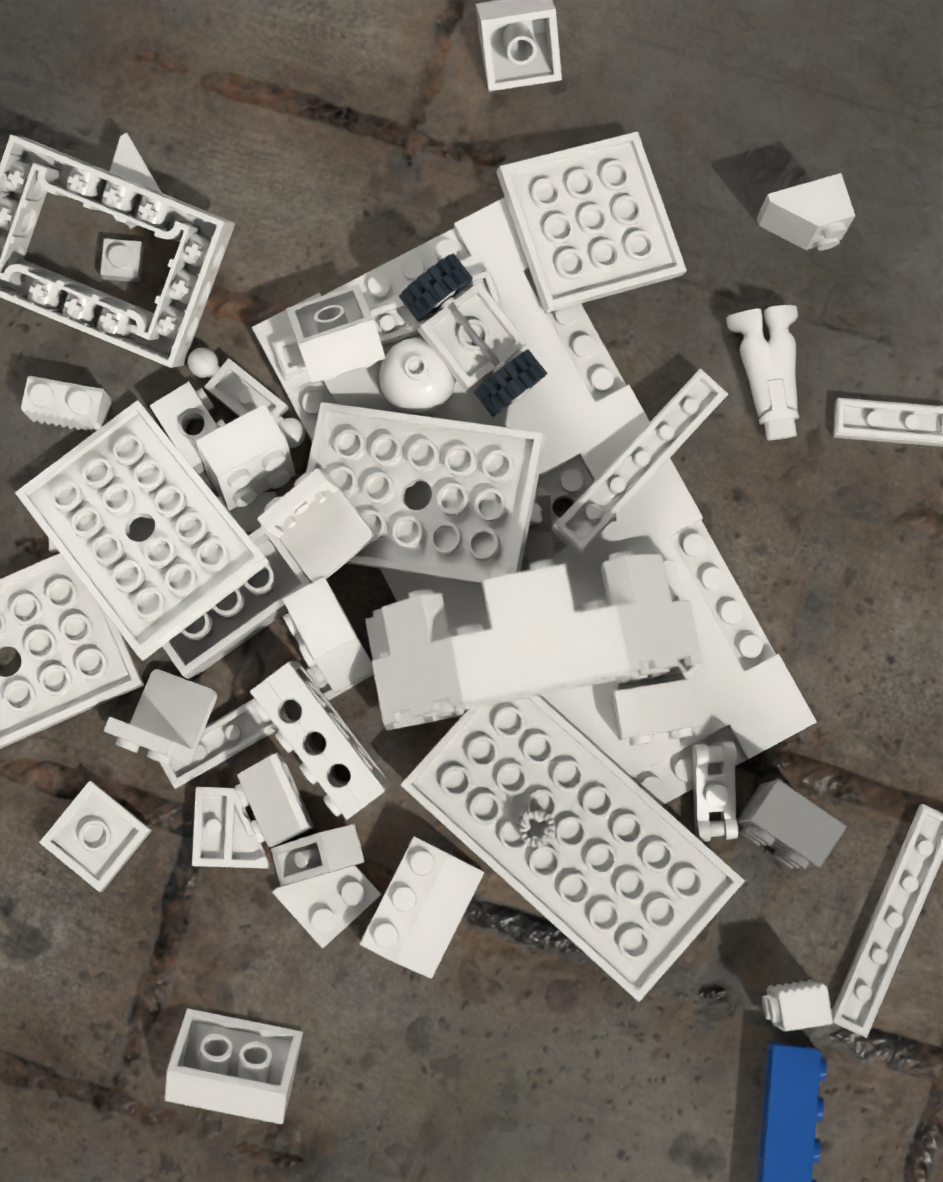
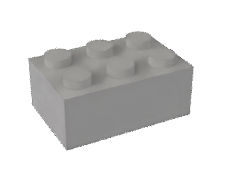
(789, 825)

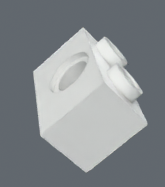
(177, 411)

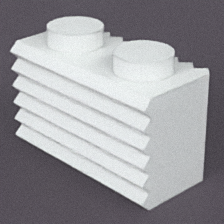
(65, 404)
(797, 1005)

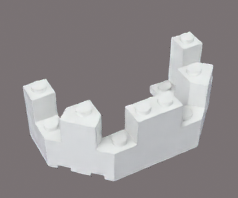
(533, 639)

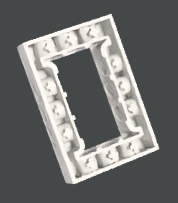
(163, 336)

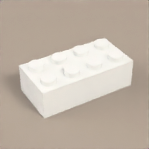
(241, 612)

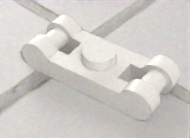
(714, 791)

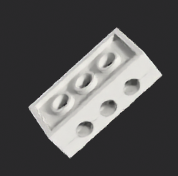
(342, 746)

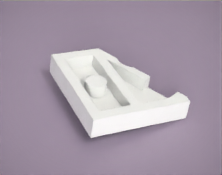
(224, 831)
(328, 901)

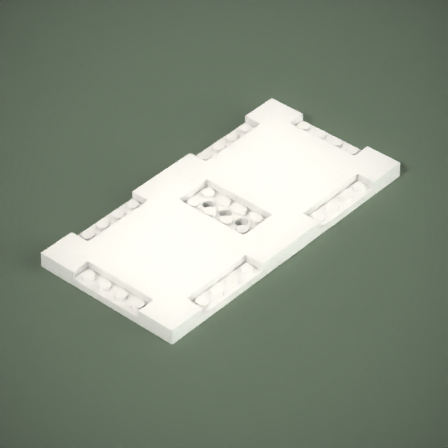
(588, 423)

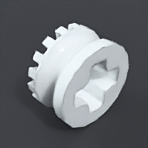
(539, 817)

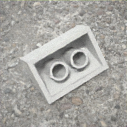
(422, 908)
(233, 1066)

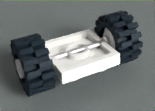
(472, 335)

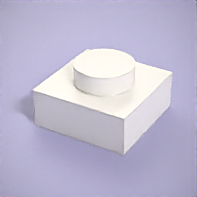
(122, 260)

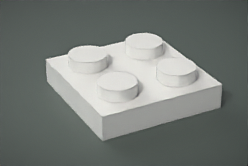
(95, 836)

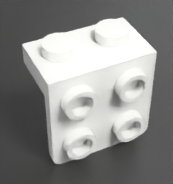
(317, 525)
(166, 718)

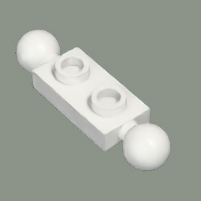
(242, 392)

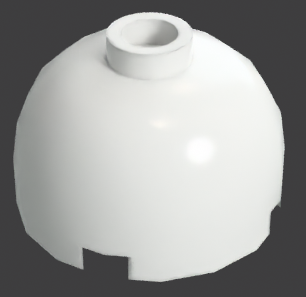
(415, 378)

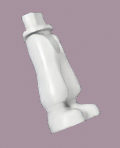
(770, 366)

